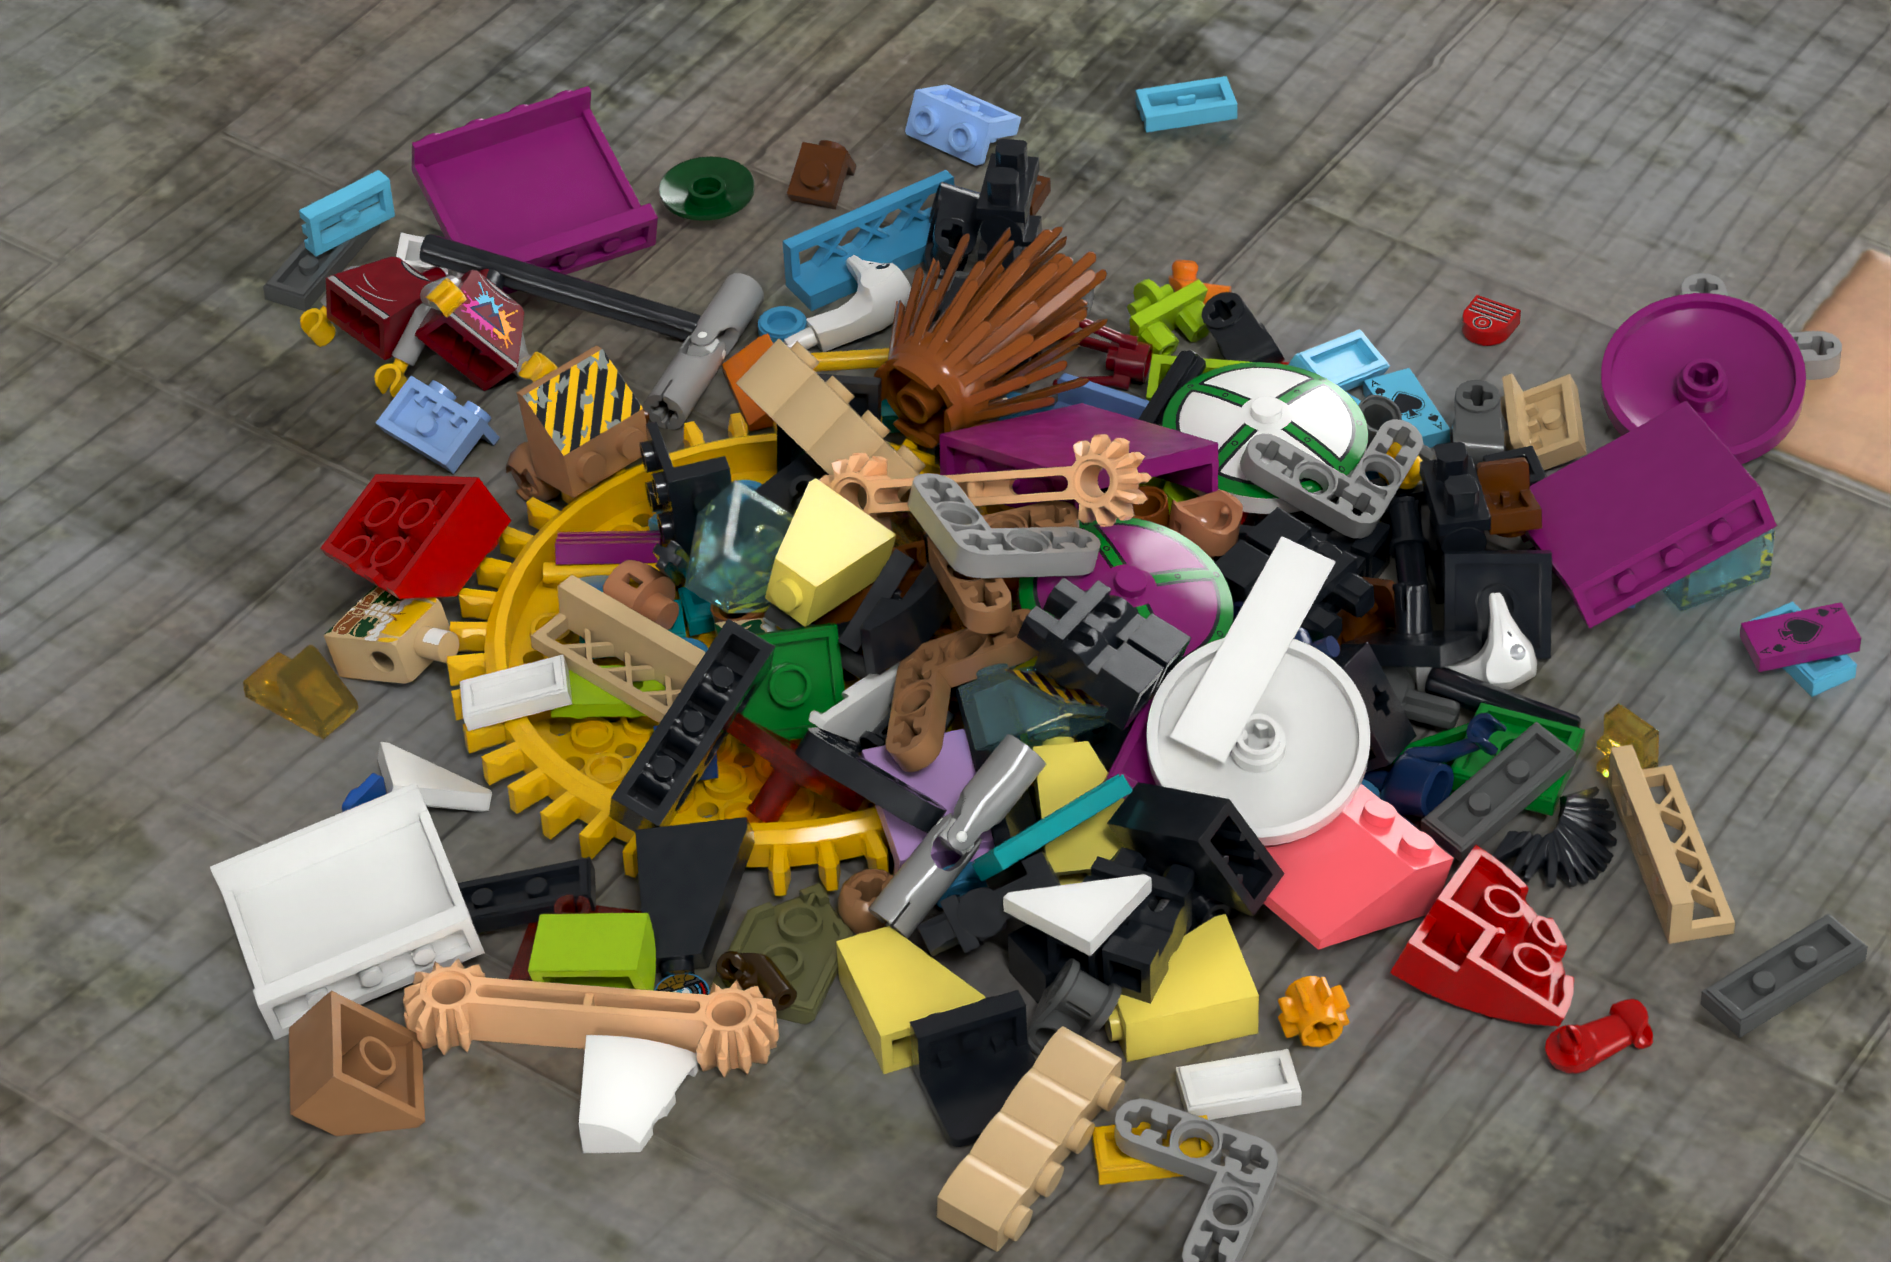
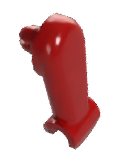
(1583, 1046)

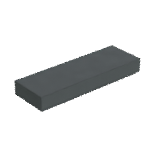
(303, 275)
(1498, 791)
(1783, 975)

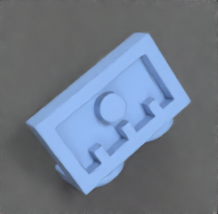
(958, 122)
(435, 424)

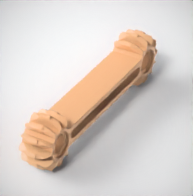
(997, 489)
(463, 1005)

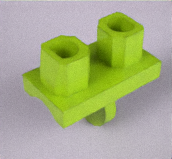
(1162, 310)

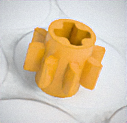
(1313, 1011)

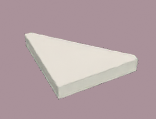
(863, 706)
(437, 785)
(1080, 912)

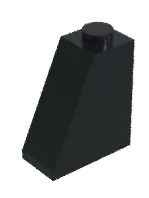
(1201, 835)
(689, 887)

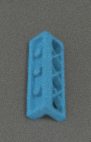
(901, 243)

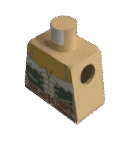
(390, 638)

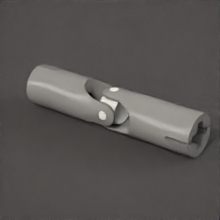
(704, 351)
(979, 808)

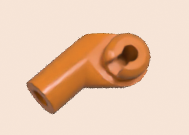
(1185, 273)

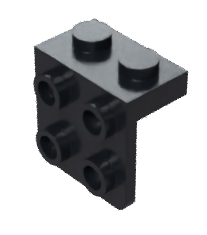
(679, 490)
(971, 1062)

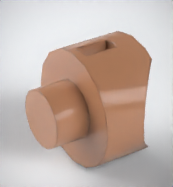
(1207, 521)
(653, 597)

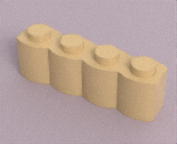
(819, 414)
(1030, 1138)

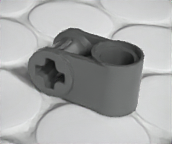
(1478, 419)
(1072, 1002)

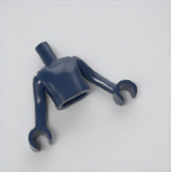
(1421, 778)

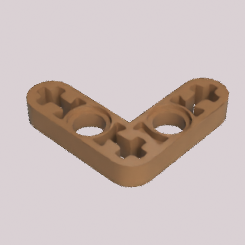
(968, 593)
(942, 666)

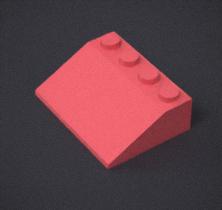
(1357, 874)

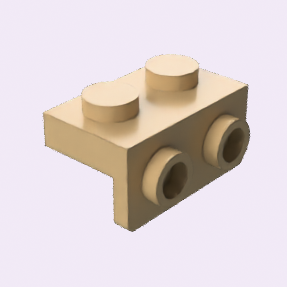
(1545, 419)

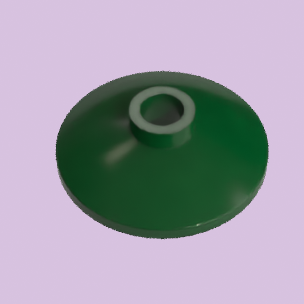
(706, 188)

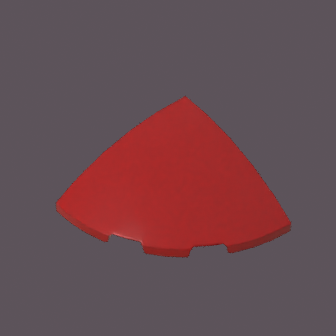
(1489, 948)

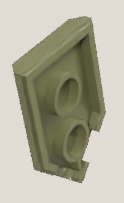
(802, 944)

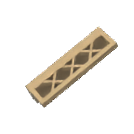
(622, 633)
(1660, 857)

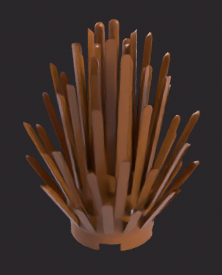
(951, 373)

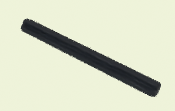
(561, 287)

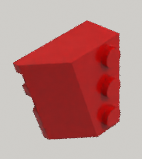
(418, 533)

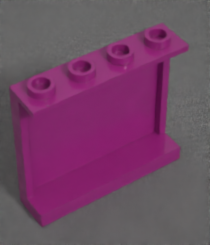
(534, 186)
(1048, 442)
(1646, 512)

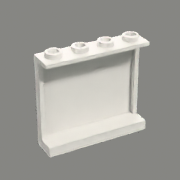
(346, 907)

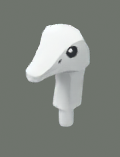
(864, 313)
(1504, 659)

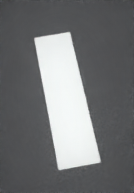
(1252, 649)

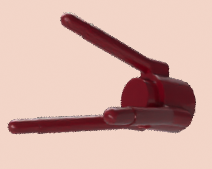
(1125, 356)

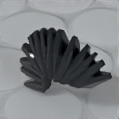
(1572, 849)

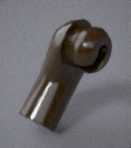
(759, 971)

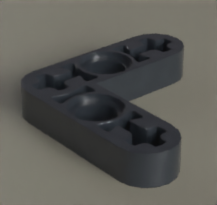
(843, 762)

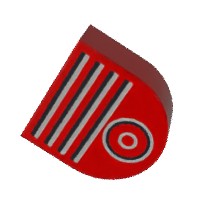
(1489, 321)

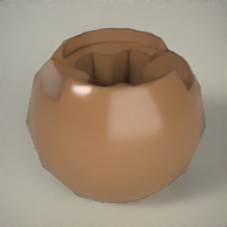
(523, 471)
(858, 895)

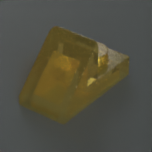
(302, 691)

